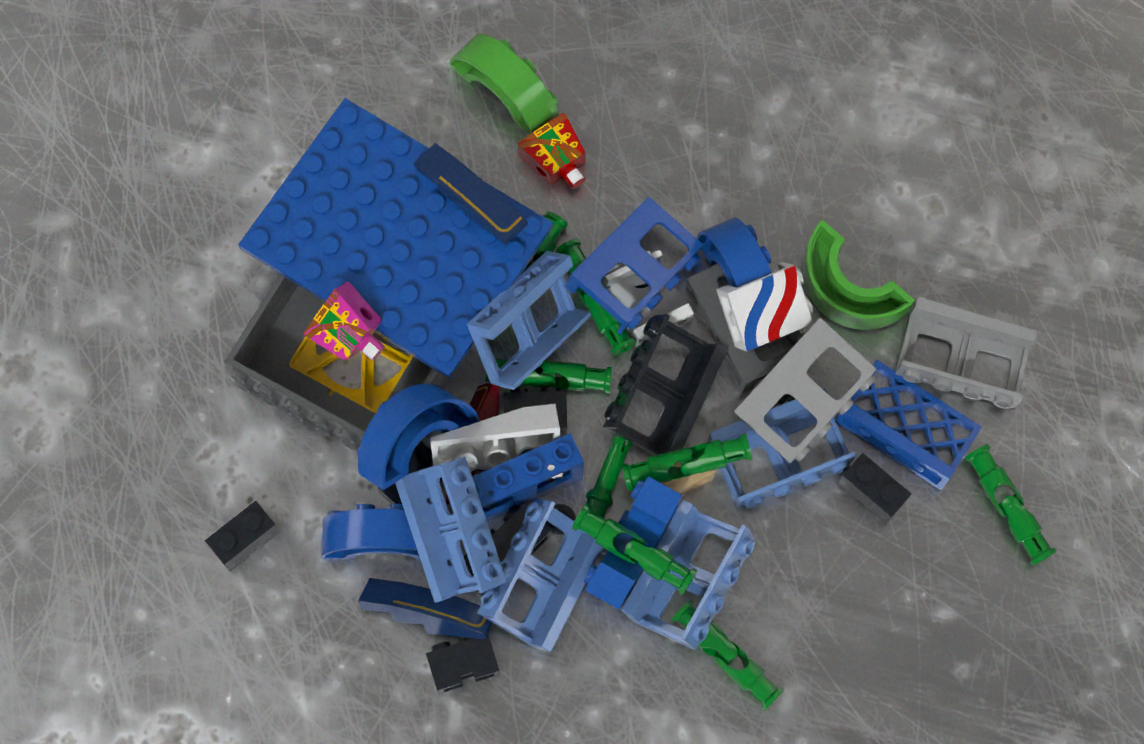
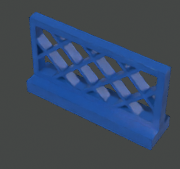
(899, 446)

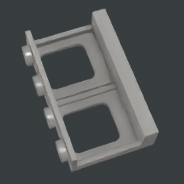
(967, 334)
(791, 378)

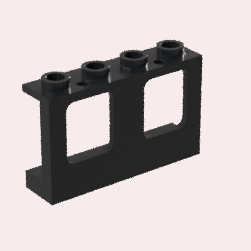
(679, 397)

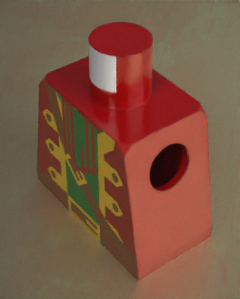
(554, 152)

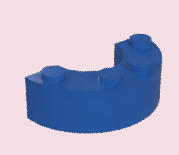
(735, 251)
(402, 424)
(649, 519)
(367, 532)

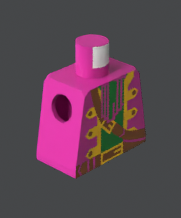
(346, 325)

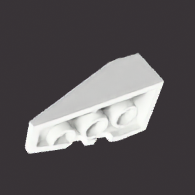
(498, 438)

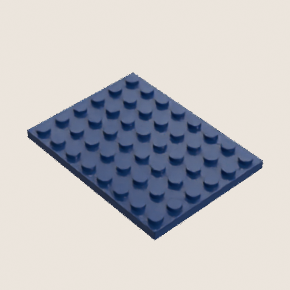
(372, 220)

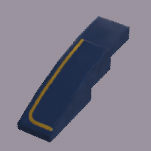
(471, 193)
(416, 606)

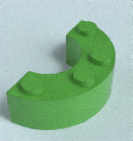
(508, 78)
(841, 299)

